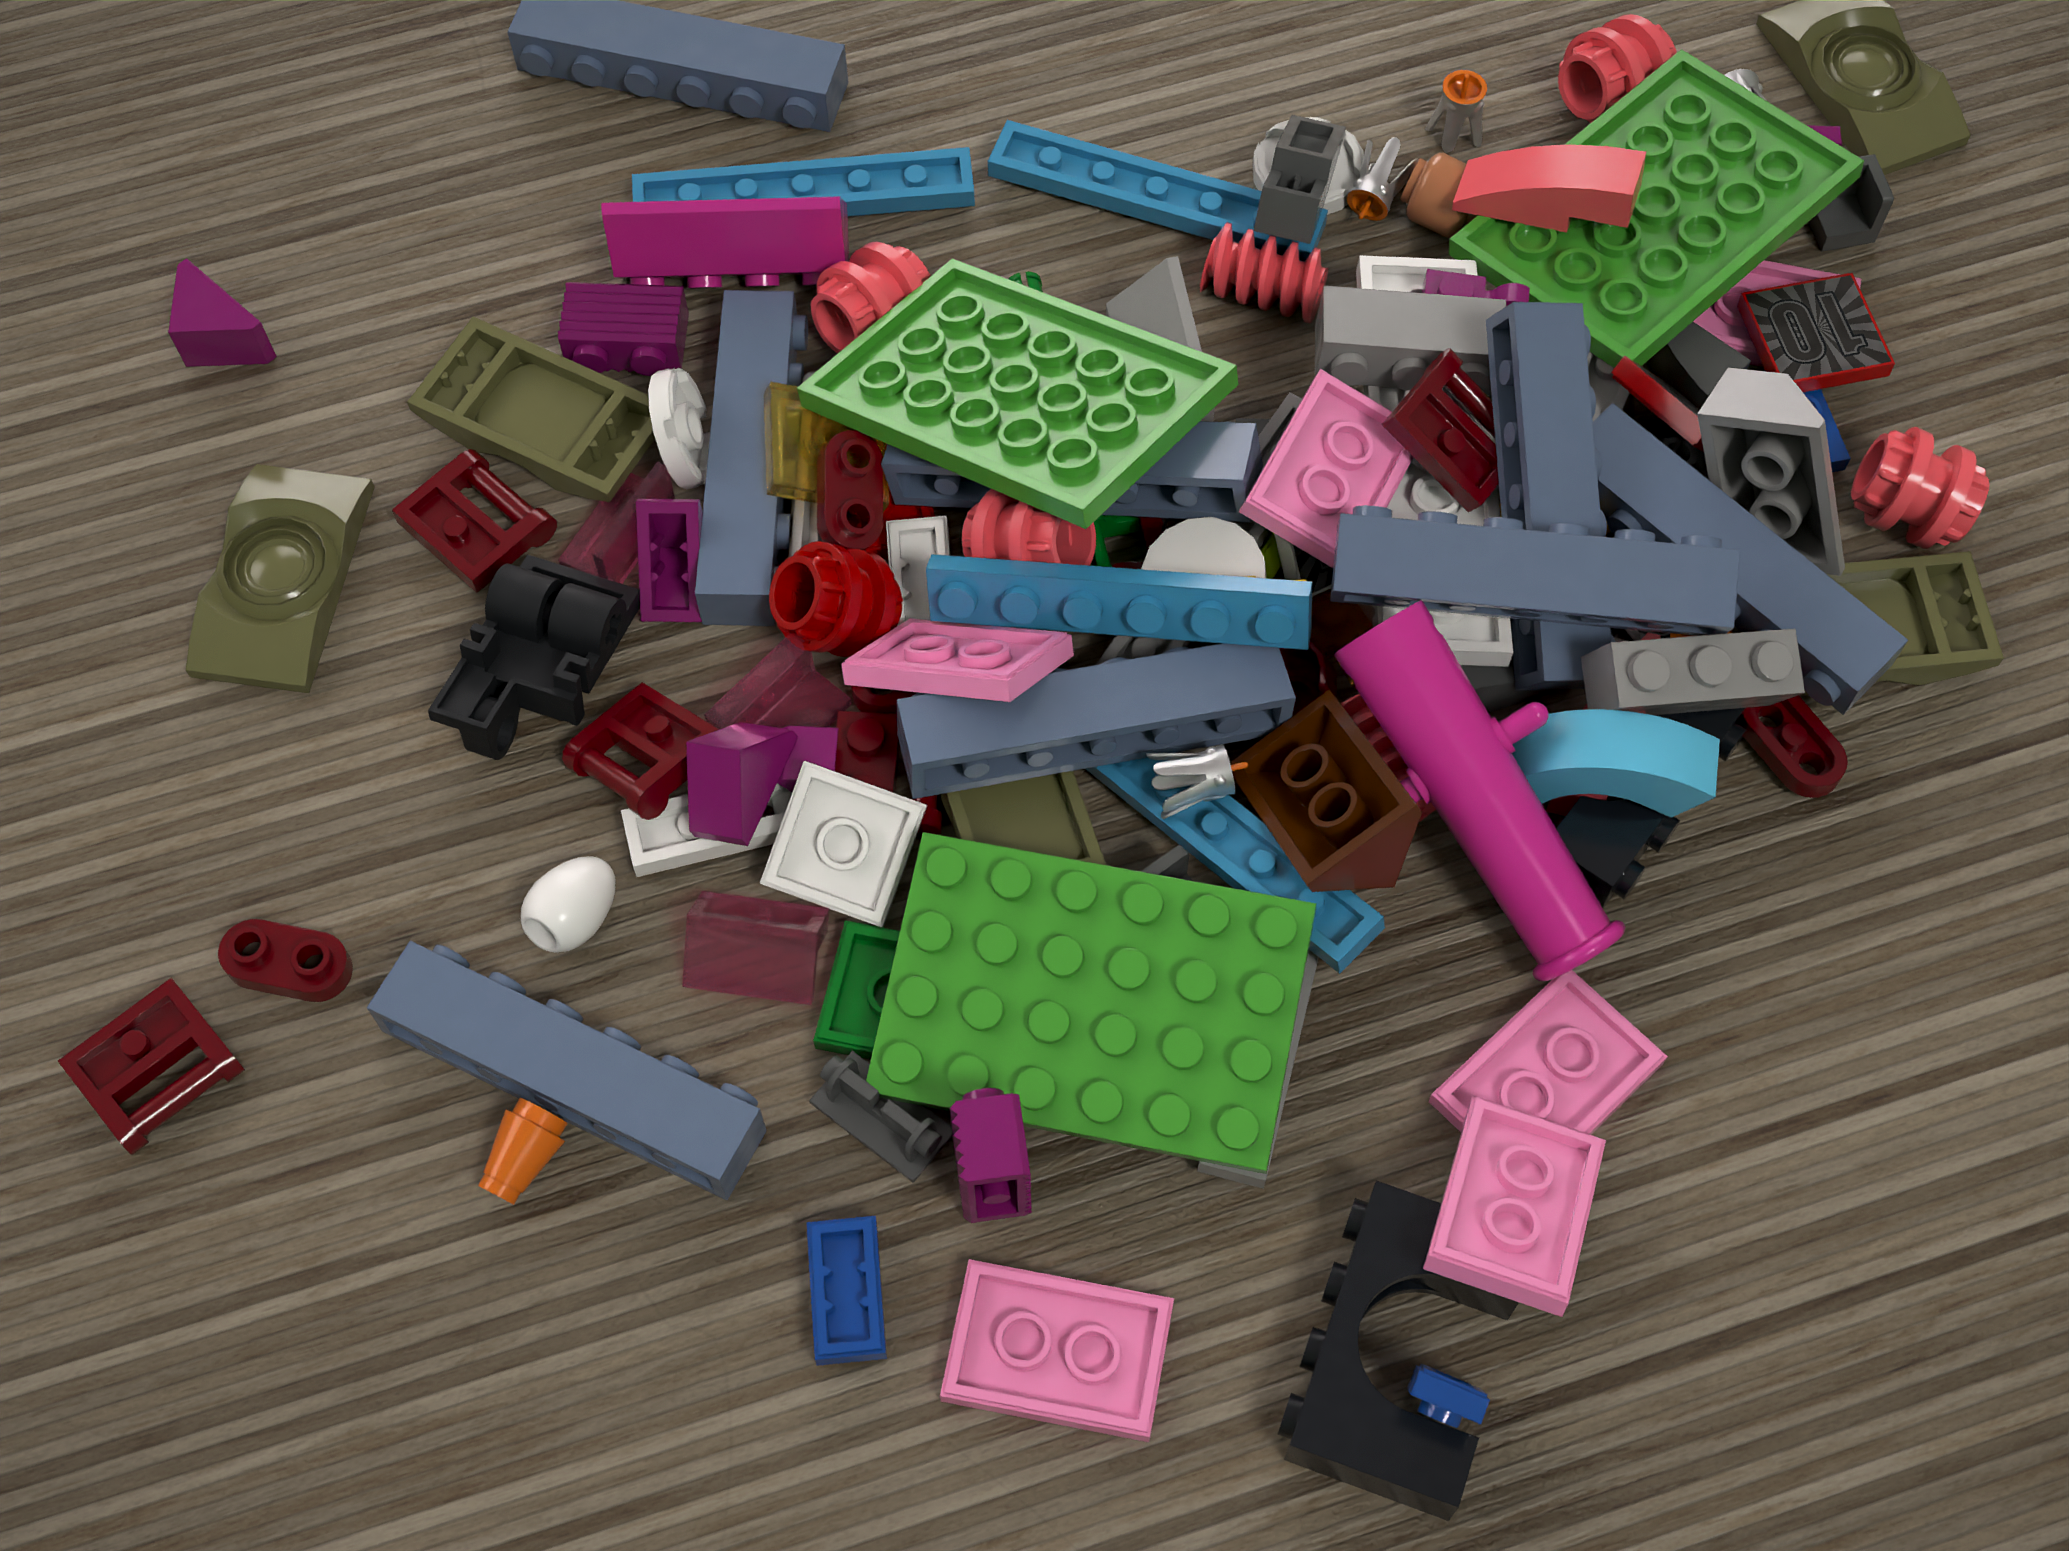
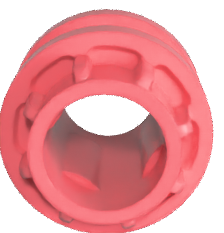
(1610, 62)
(863, 290)
(1928, 491)
(1016, 531)

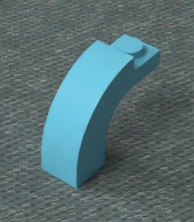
(1621, 756)

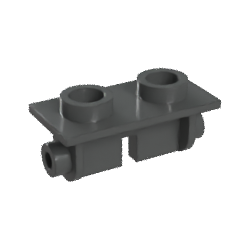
(894, 1130)

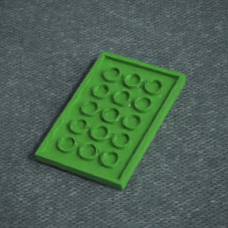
(1715, 199)
(1019, 390)
(1096, 996)

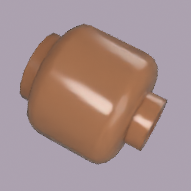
(1432, 194)

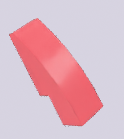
(1553, 185)

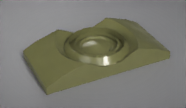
(1867, 79)
(537, 411)
(277, 578)
(1936, 607)
(1027, 815)

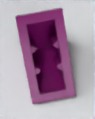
(213, 326)
(668, 558)
(733, 779)

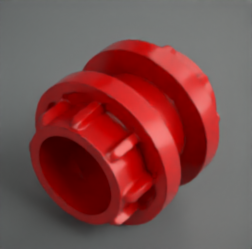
(835, 598)

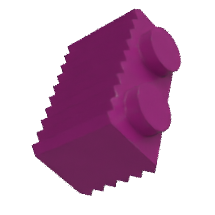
(624, 326)
(991, 1155)

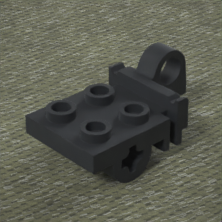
(536, 651)

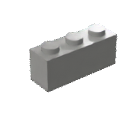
(1396, 335)
(1694, 673)

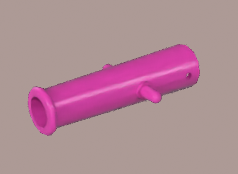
(1470, 776)

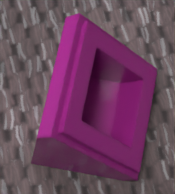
(813, 745)

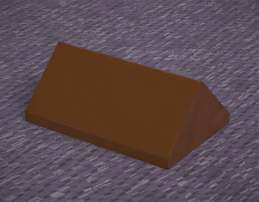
(1330, 800)

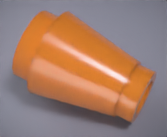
(521, 1149)

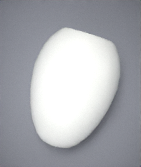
(568, 904)

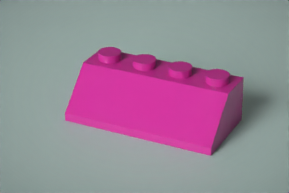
(726, 239)

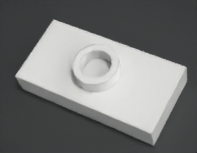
(909, 551)

